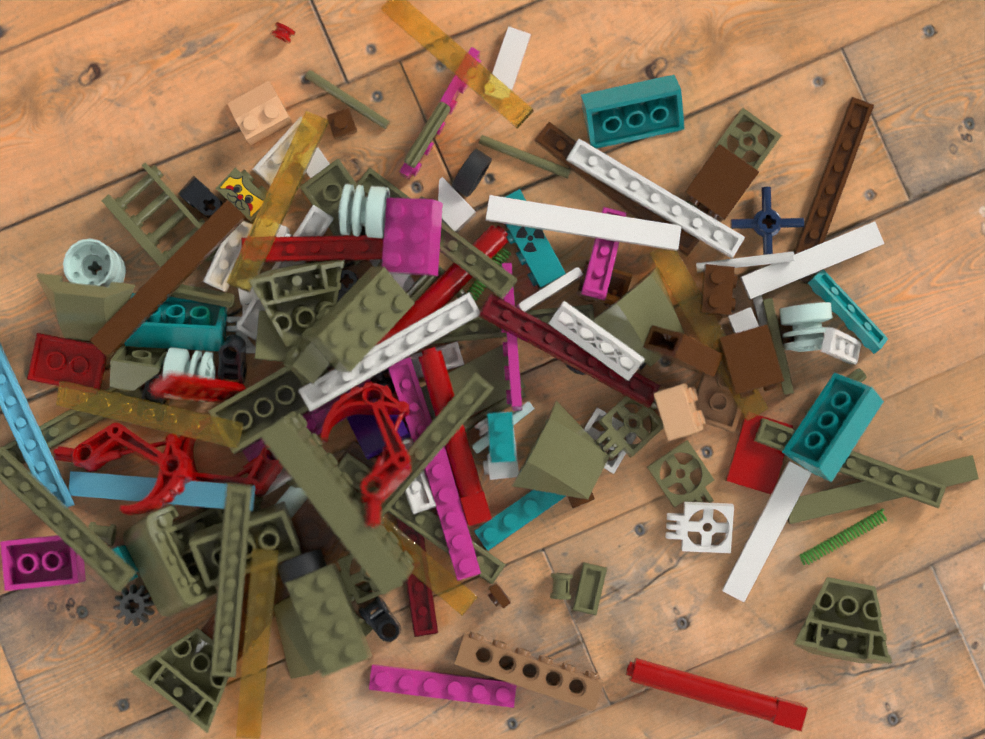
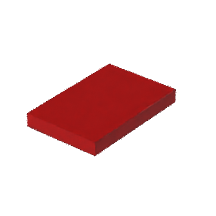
(66, 360)
(754, 463)

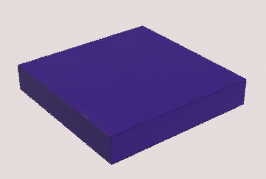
(368, 433)

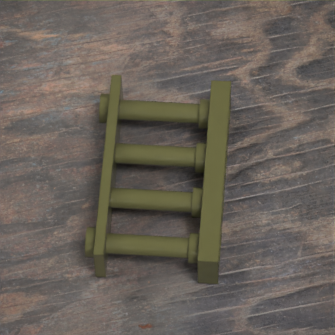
(134, 223)

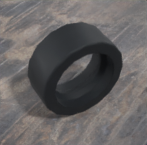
(471, 172)
(301, 565)

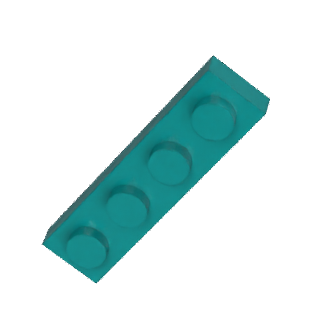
(848, 311)
(515, 517)

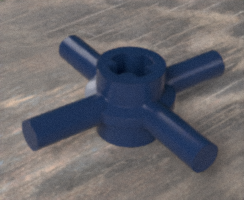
(772, 216)

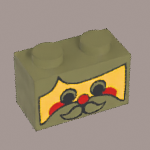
(243, 193)

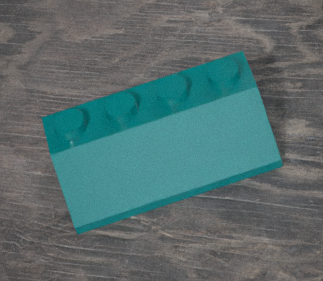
(633, 111)
(182, 326)
(833, 426)

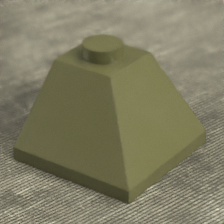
(135, 366)

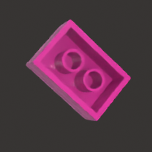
(412, 236)
(40, 563)

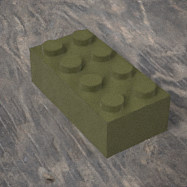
(360, 319)
(263, 405)
(267, 530)
(329, 620)

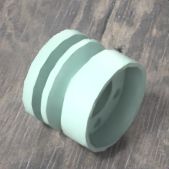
(361, 211)
(87, 257)
(806, 325)
(179, 362)

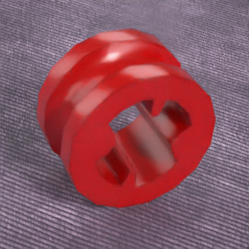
(283, 32)

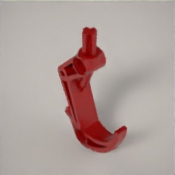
(118, 441)
(261, 470)
(386, 473)

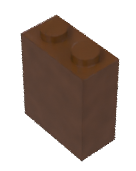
(721, 182)
(683, 350)
(750, 361)

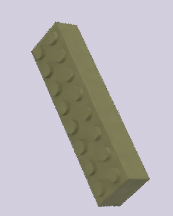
(338, 501)

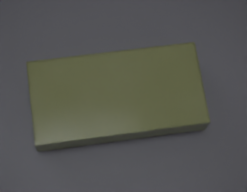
(589, 588)

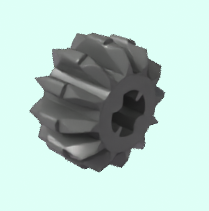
(131, 613)

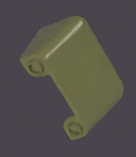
(162, 564)

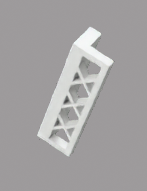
(596, 341)

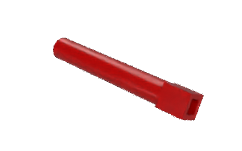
(448, 283)
(458, 447)
(716, 693)

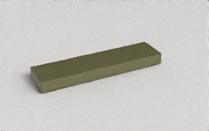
(775, 333)

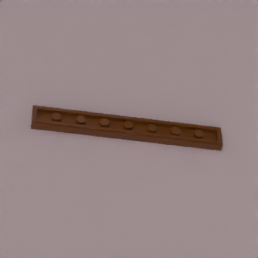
(560, 146)
(834, 176)
(167, 279)

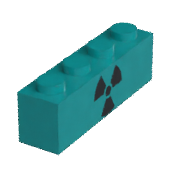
(534, 251)

